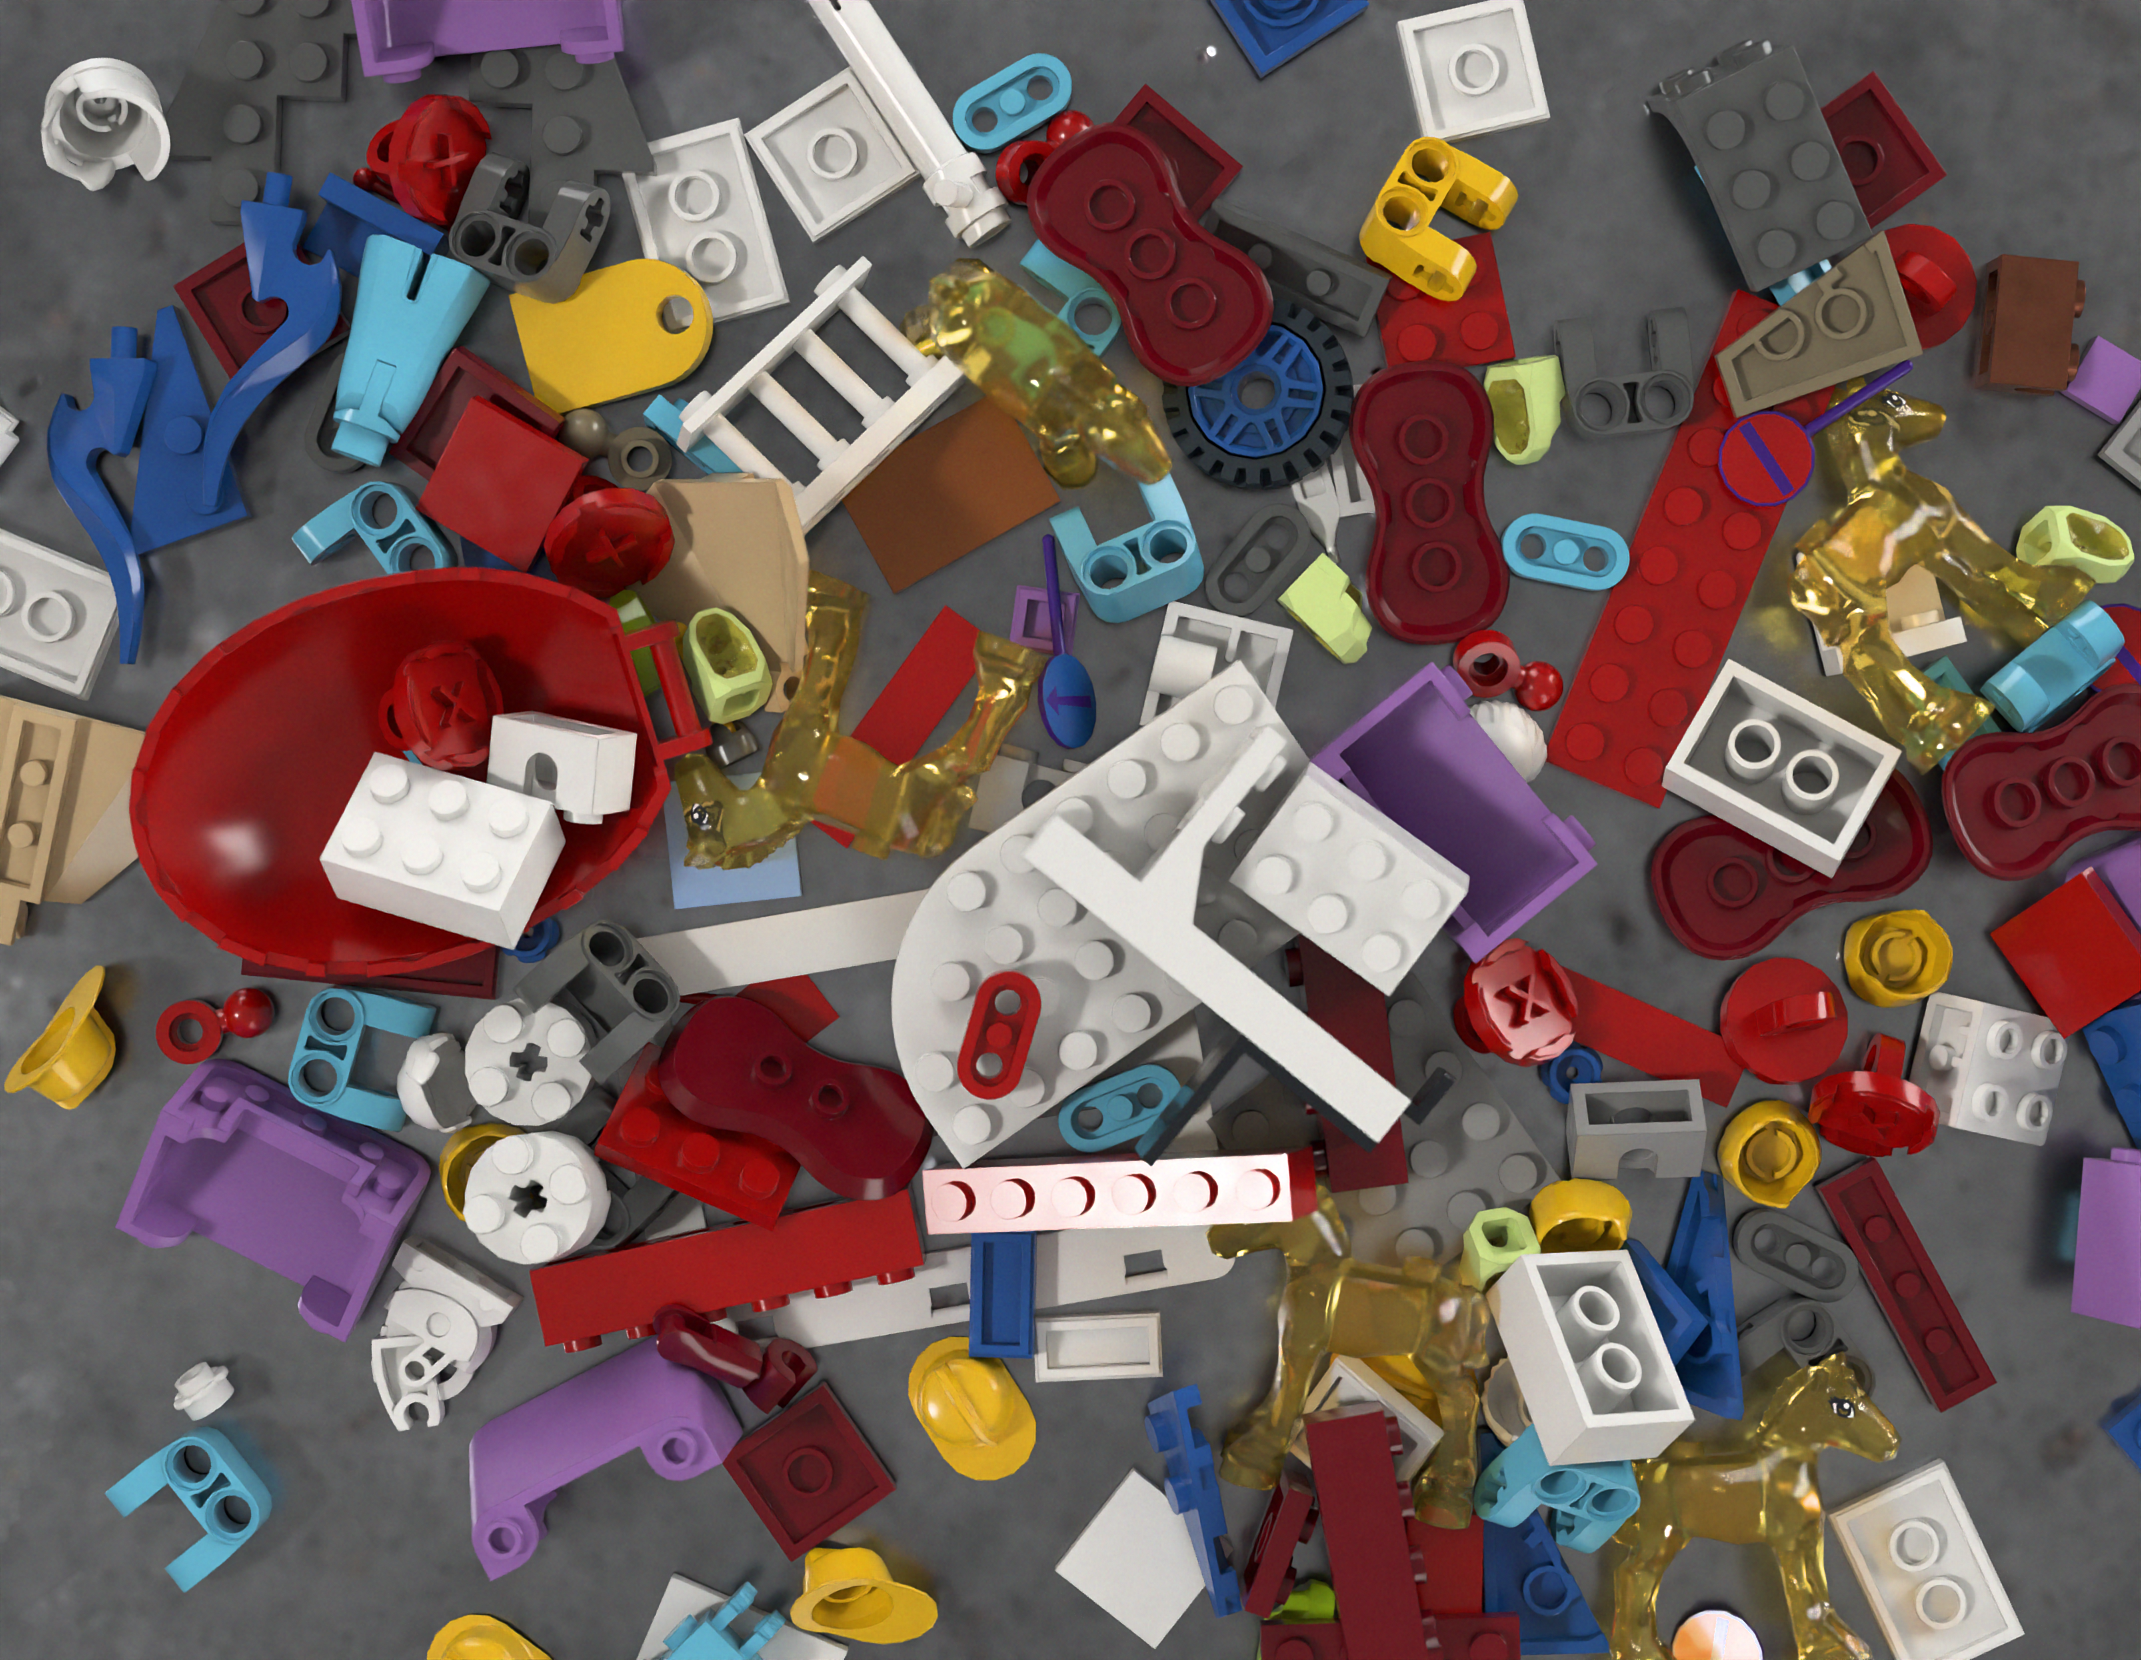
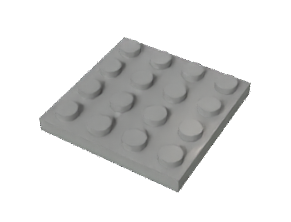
(1458, 1161)

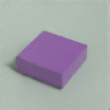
(2105, 380)
(1032, 619)

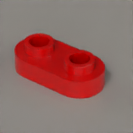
(998, 1033)

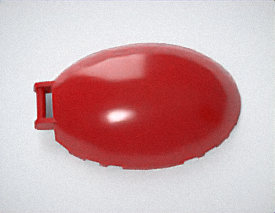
(283, 718)

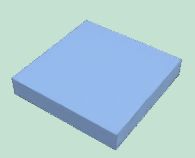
(771, 879)

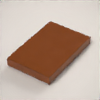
(949, 493)

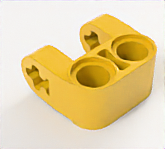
(1457, 184)

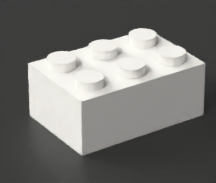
(1780, 768)
(443, 850)
(1350, 879)
(1589, 1357)

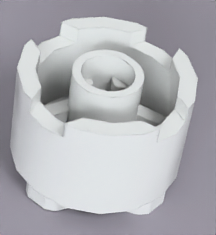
(500, 1079)
(501, 1206)

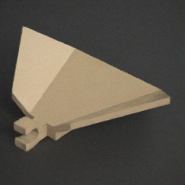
(741, 553)
(60, 807)

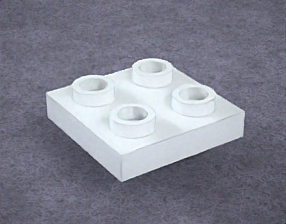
(1204, 642)

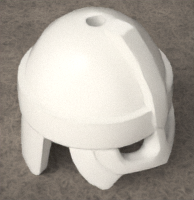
(104, 120)

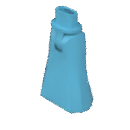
(398, 341)

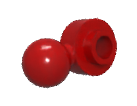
(1034, 153)
(1534, 685)
(245, 1014)

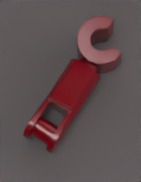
(765, 1377)

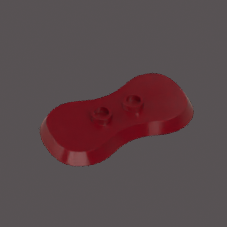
(1181, 292)
(1425, 450)
(2033, 795)
(1737, 894)
(751, 1074)

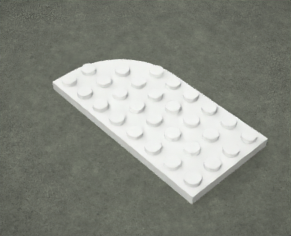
(1094, 986)

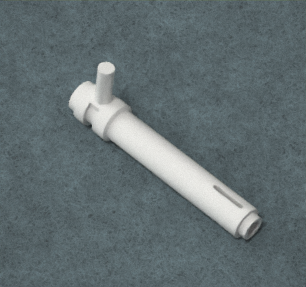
(949, 171)

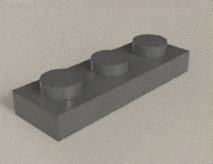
(1304, 270)

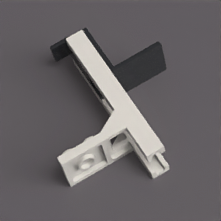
(1157, 918)

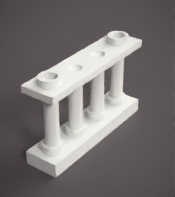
(886, 421)

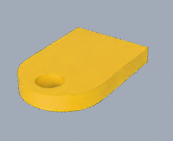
(612, 335)

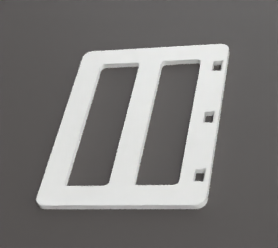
(1070, 1262)

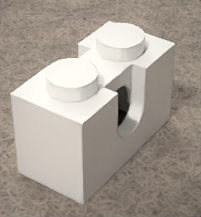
(565, 762)

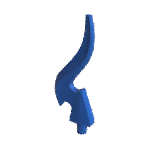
(314, 306)
(73, 446)

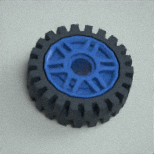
(1290, 433)

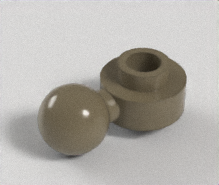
(590, 436)

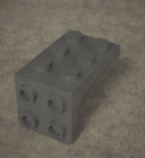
(1765, 159)

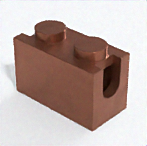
(2029, 325)

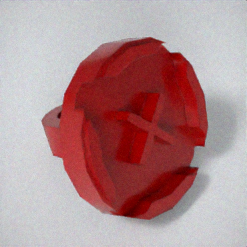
(431, 155)
(1934, 279)
(608, 538)
(442, 706)
(1517, 1005)
(1784, 1021)
(1874, 1107)

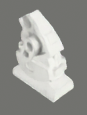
(435, 1319)

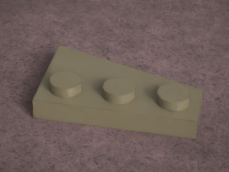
(1824, 334)

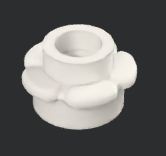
(202, 1390)

